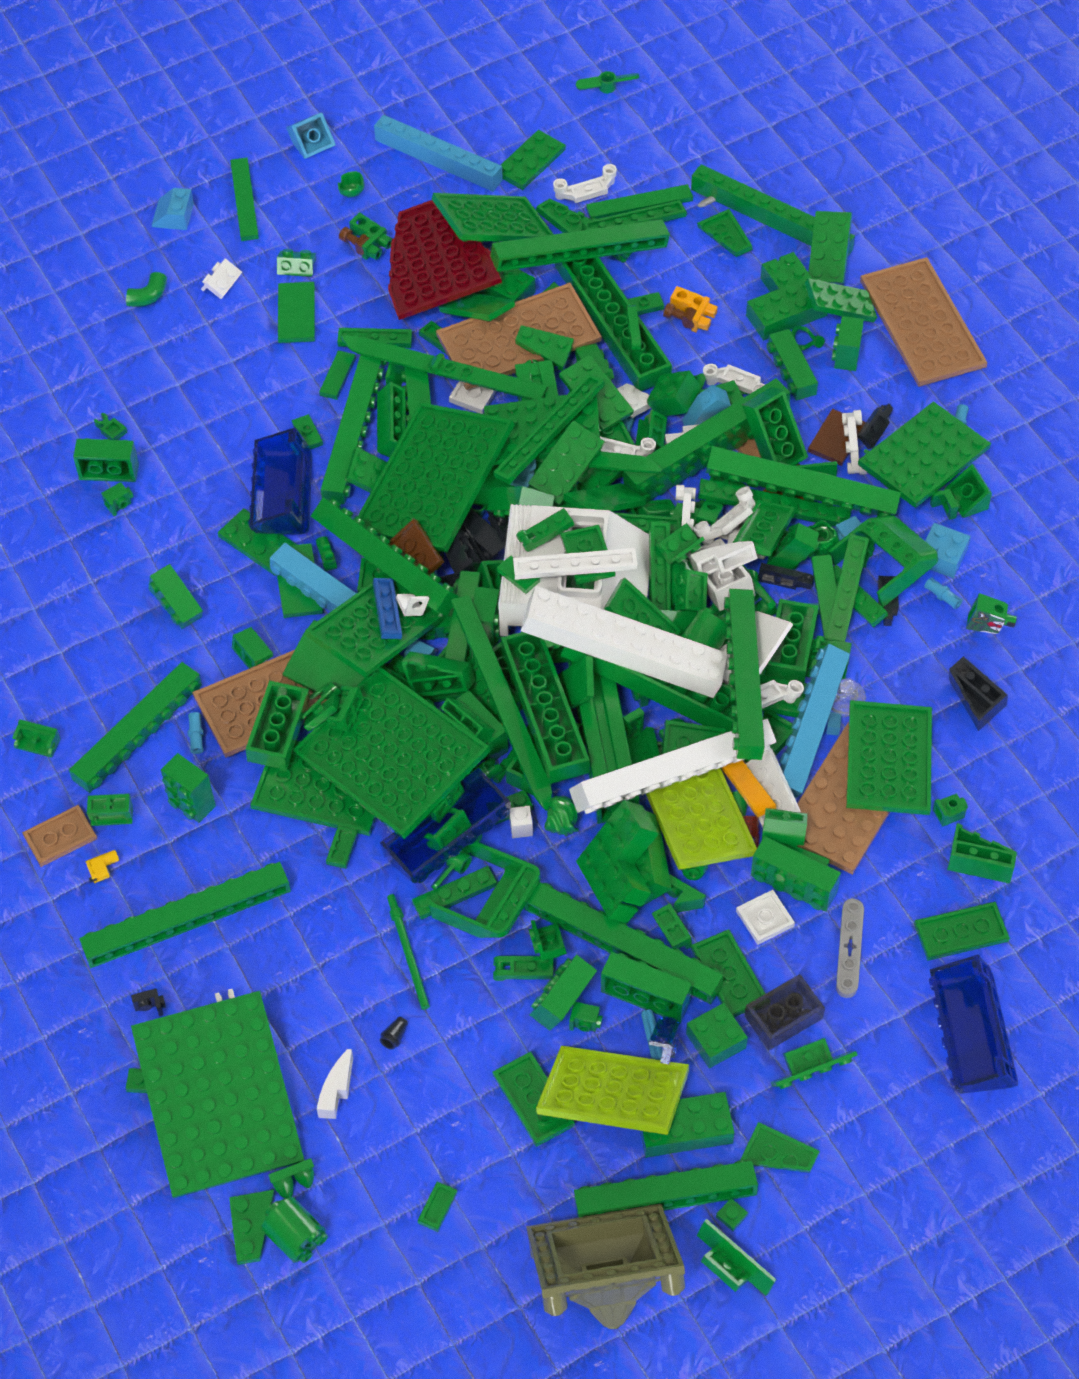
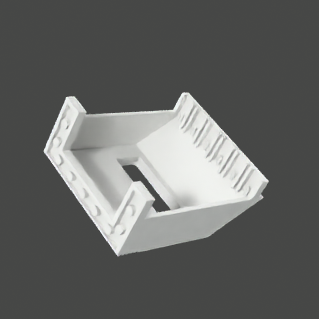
(617, 535)

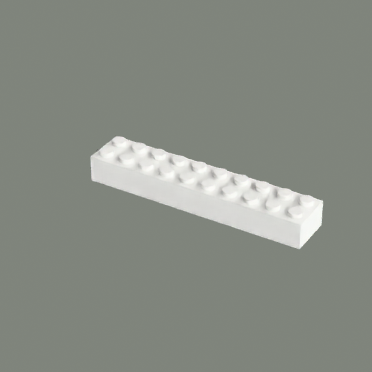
(624, 642)
(659, 771)

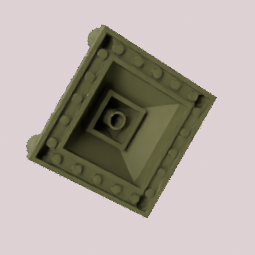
(606, 1261)

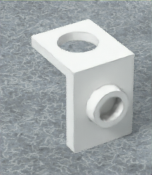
(410, 604)

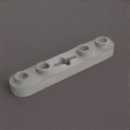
(849, 966)

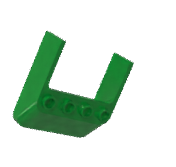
(900, 544)
(505, 901)

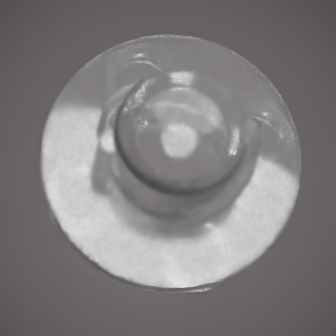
(847, 691)

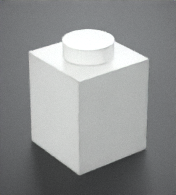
(521, 822)

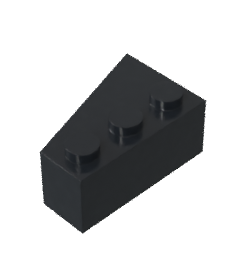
(464, 552)
(977, 692)

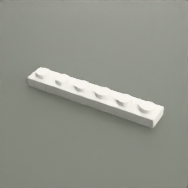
(575, 563)

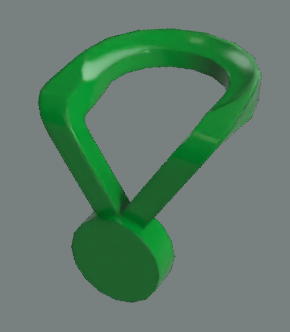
(818, 341)

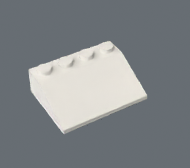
(770, 634)

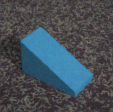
(833, 725)

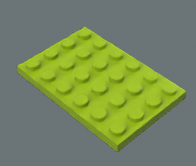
(701, 821)
(613, 1090)

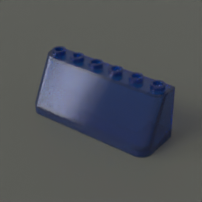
(281, 484)
(483, 807)
(972, 1026)

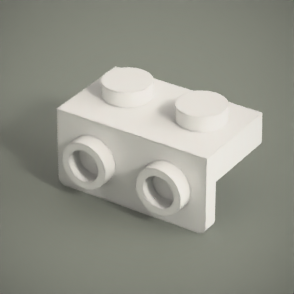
(222, 279)

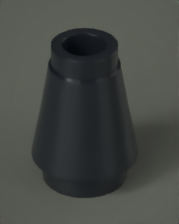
(393, 1033)

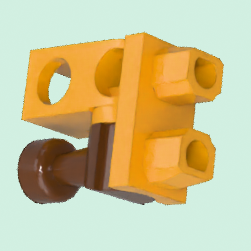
(693, 308)

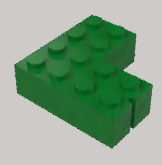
(788, 298)
(611, 861)

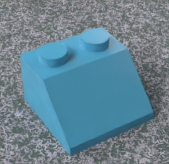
(311, 135)
(174, 209)

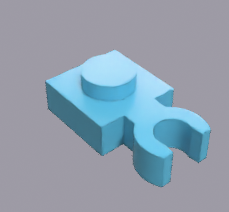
(525, 476)

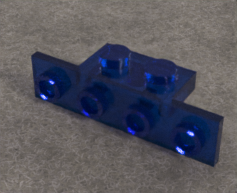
(665, 1036)

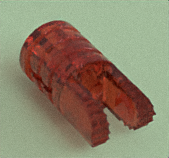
(752, 824)

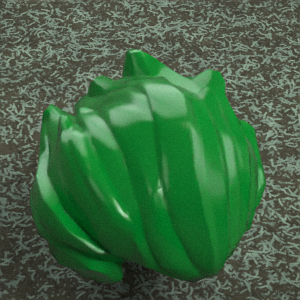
(827, 538)
(561, 816)

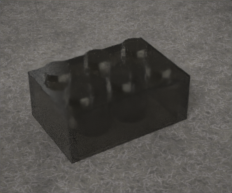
(784, 1012)

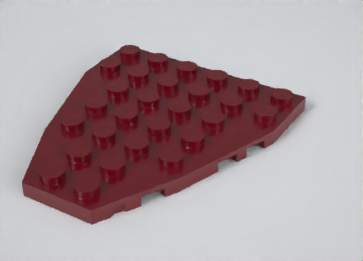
(433, 263)

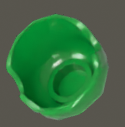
(351, 184)

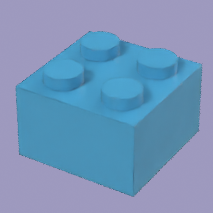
(950, 547)

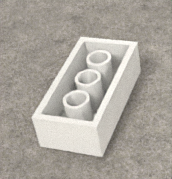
(719, 584)

